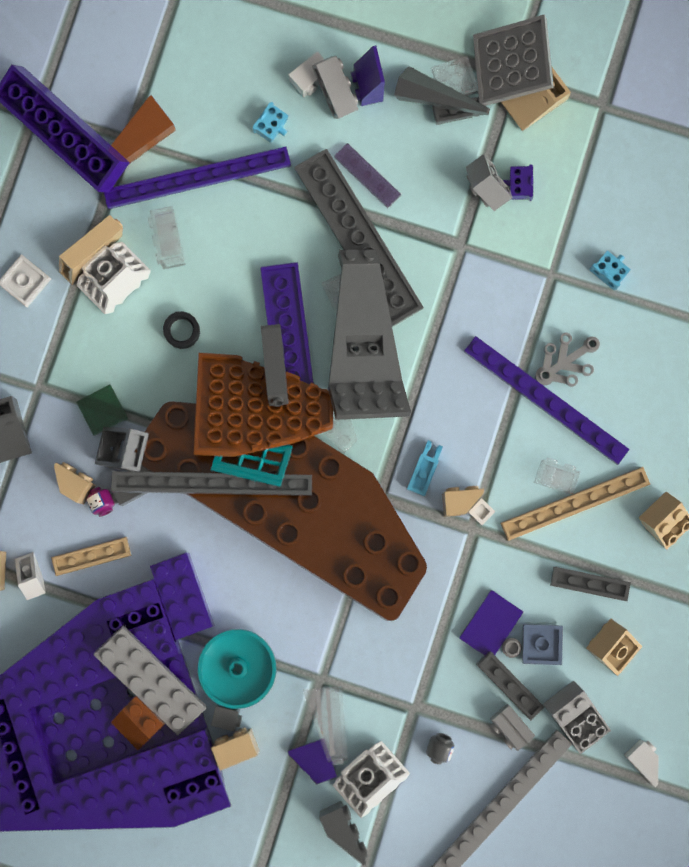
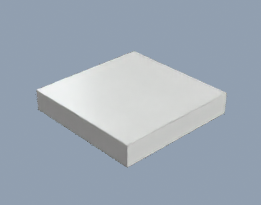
(24, 280)

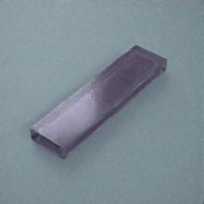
(367, 175)

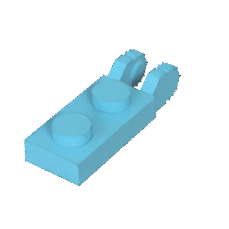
(424, 471)

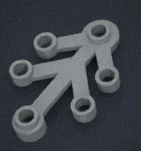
(564, 362)

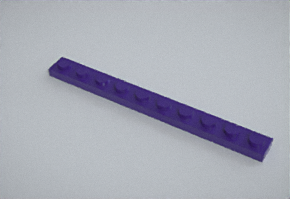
(197, 177)
(546, 400)

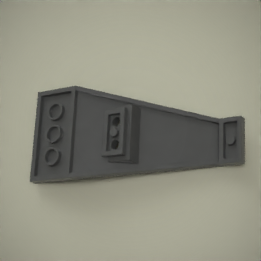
(360, 379)

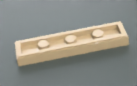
(91, 556)

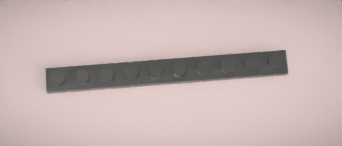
(206, 484)

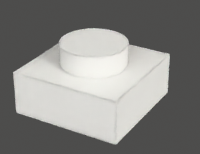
(481, 511)

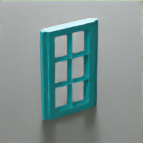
(256, 475)

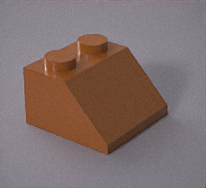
(137, 722)

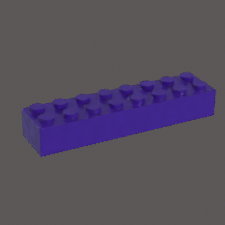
(61, 129)

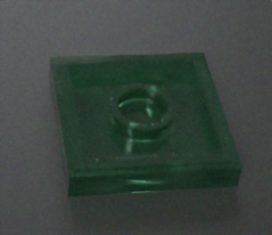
(102, 409)

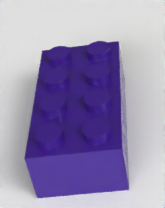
(182, 596)

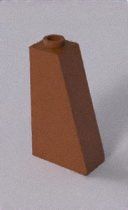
(143, 131)

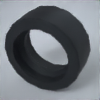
(177, 316)

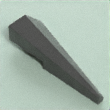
(420, 88)

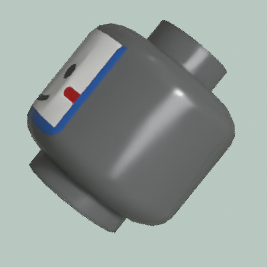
(440, 748)

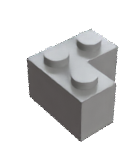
(487, 183)

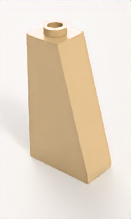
(75, 257)

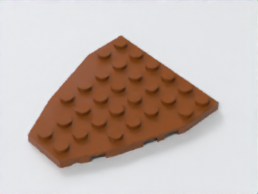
(236, 413)

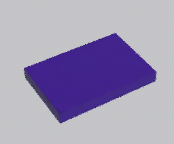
(491, 624)

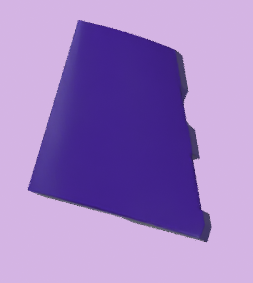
(314, 762)

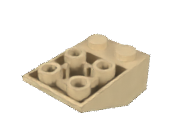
(532, 107)

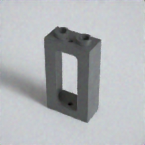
(129, 459)

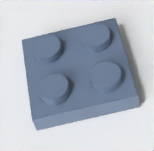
(542, 644)

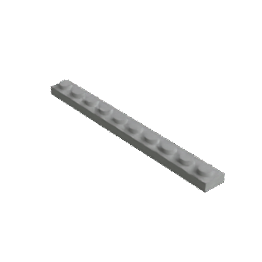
(504, 801)

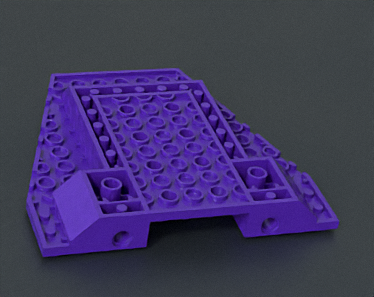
(104, 787)

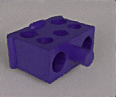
(525, 179)

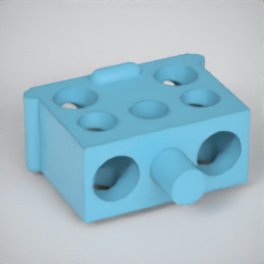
(265, 122)
(607, 272)

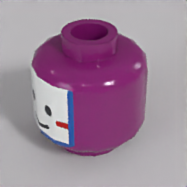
(100, 501)

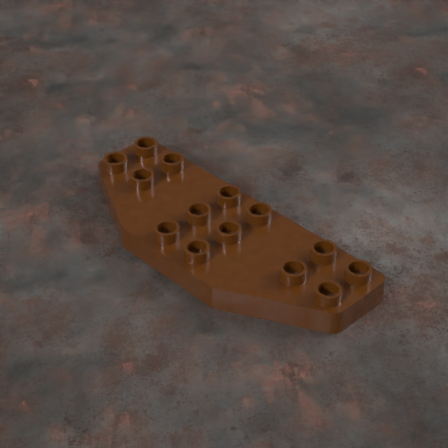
(338, 534)

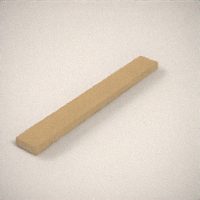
(575, 503)

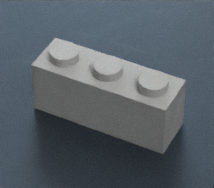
(335, 87)

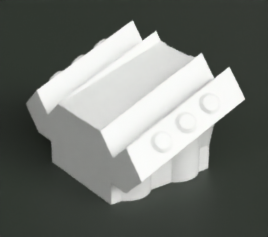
(112, 276)
(370, 778)

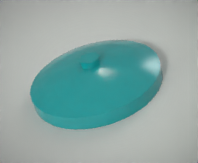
(237, 669)

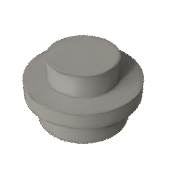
(511, 647)

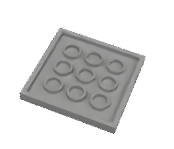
(513, 60)

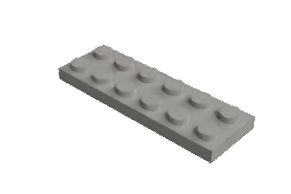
(150, 680)

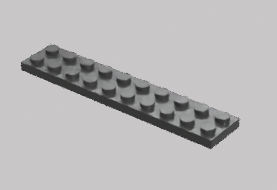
(355, 229)

